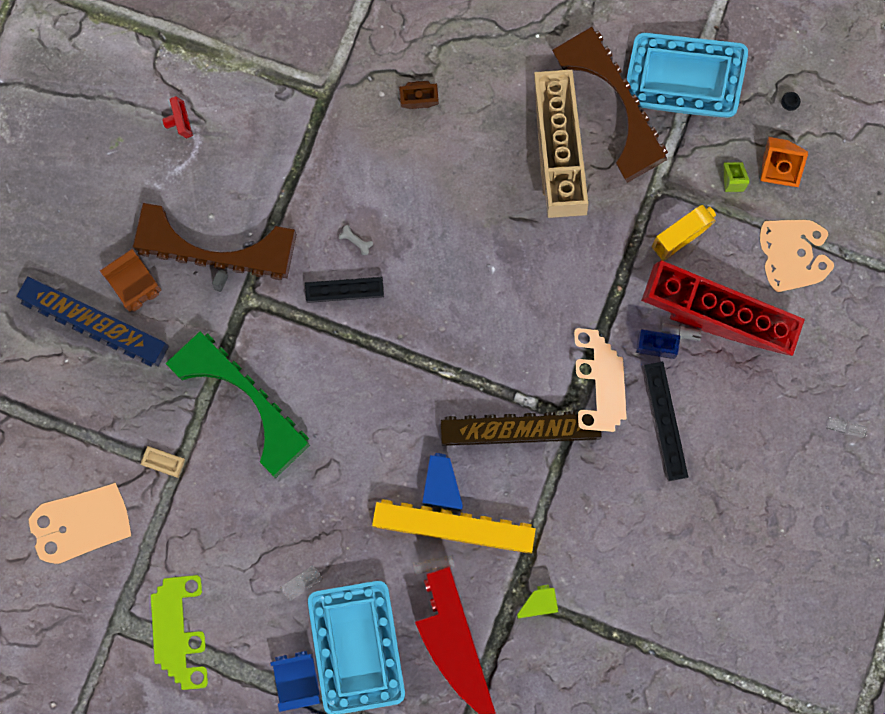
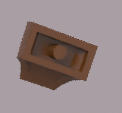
(418, 95)

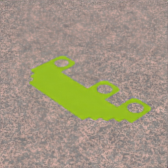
(168, 631)

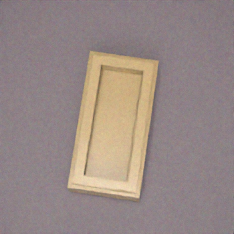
(162, 462)

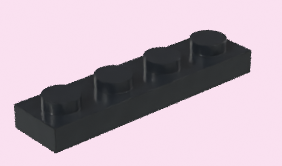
(344, 289)

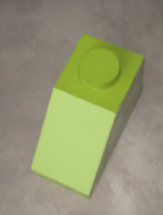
(539, 603)

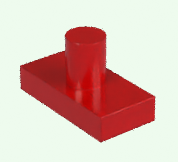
(179, 118)

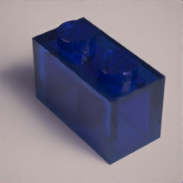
(658, 344)

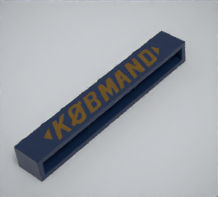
(92, 321)

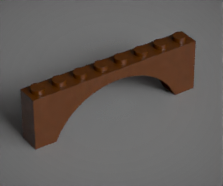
(588, 55)
(268, 257)

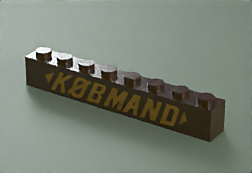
(516, 429)

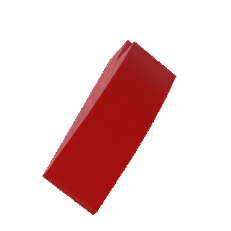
(721, 310)
(451, 642)

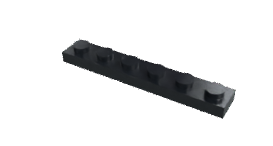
(665, 421)

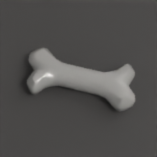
(347, 234)

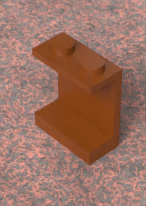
(131, 280)

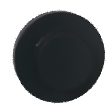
(790, 101)

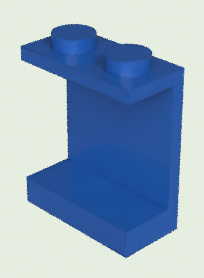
(296, 681)

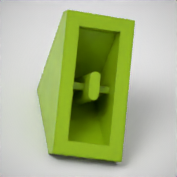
(735, 177)

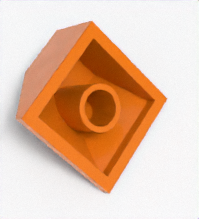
(783, 162)

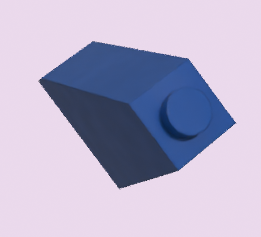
(441, 484)

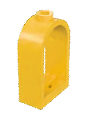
(683, 231)

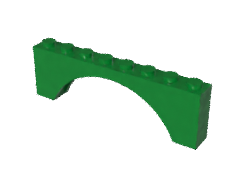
(281, 440)

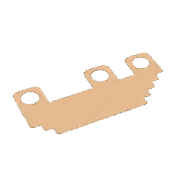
(609, 380)

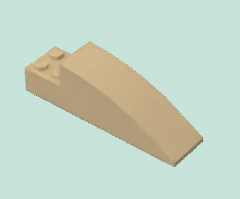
(560, 144)

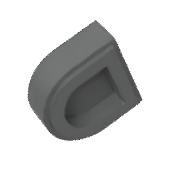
(220, 280)

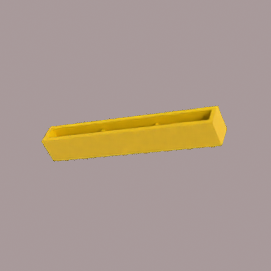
(454, 527)

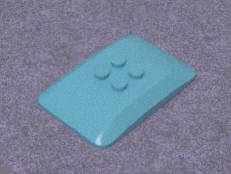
(687, 74)
(356, 648)

